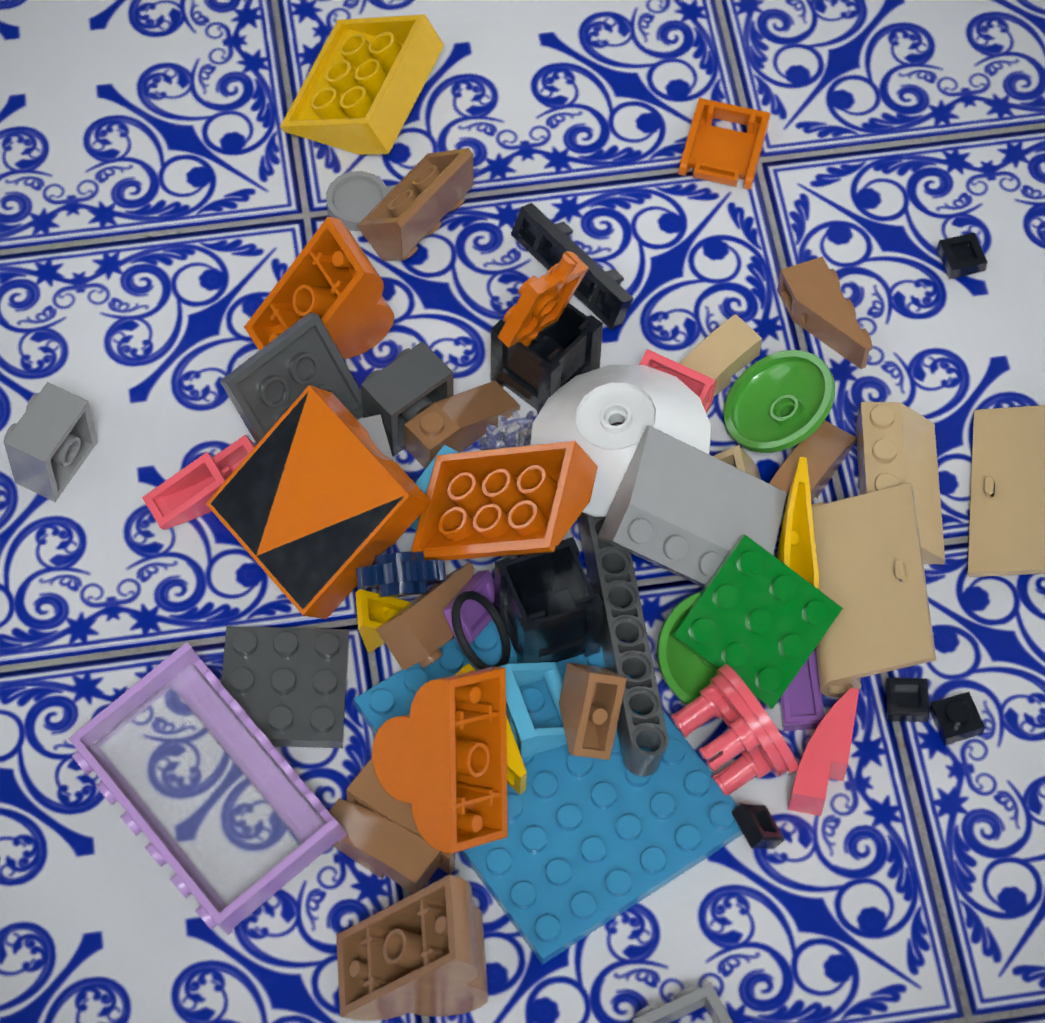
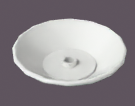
(623, 394)

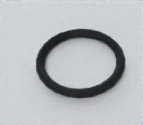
(460, 636)

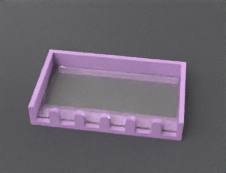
(205, 789)

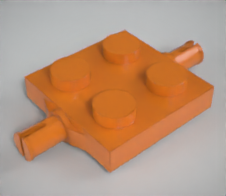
(542, 300)

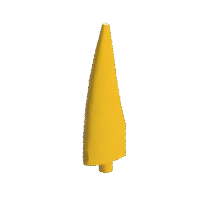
(797, 536)

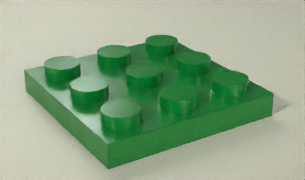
(757, 620)

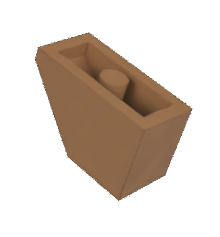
(591, 709)

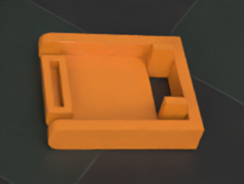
(724, 153)

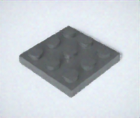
(283, 369)
(290, 682)

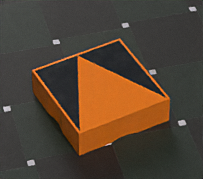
(317, 502)

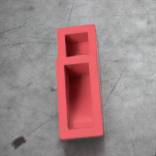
(186, 492)
(825, 756)

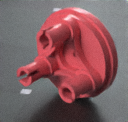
(749, 732)

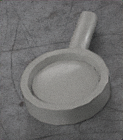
(354, 196)

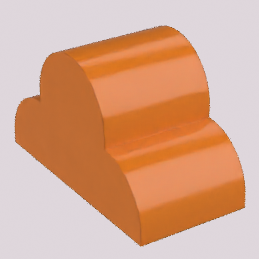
(335, 283)
(450, 759)

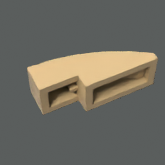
(725, 352)

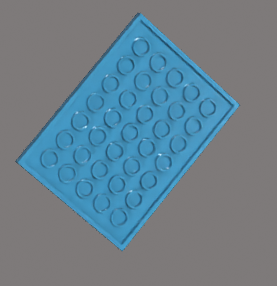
(586, 828)

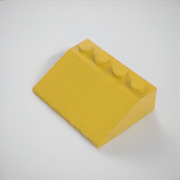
(365, 83)

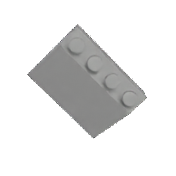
(688, 508)

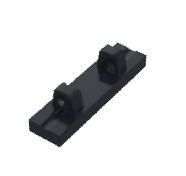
(549, 242)

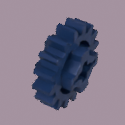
(401, 574)

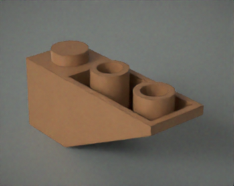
(818, 306)

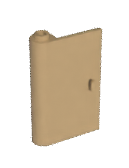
(1010, 526)
(861, 558)

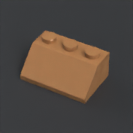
(418, 203)

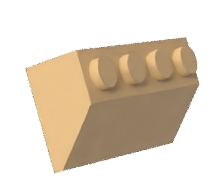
(899, 449)

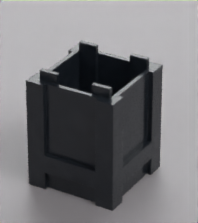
(552, 358)
(548, 605)

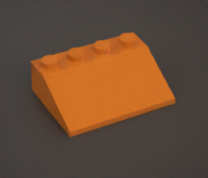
(504, 501)

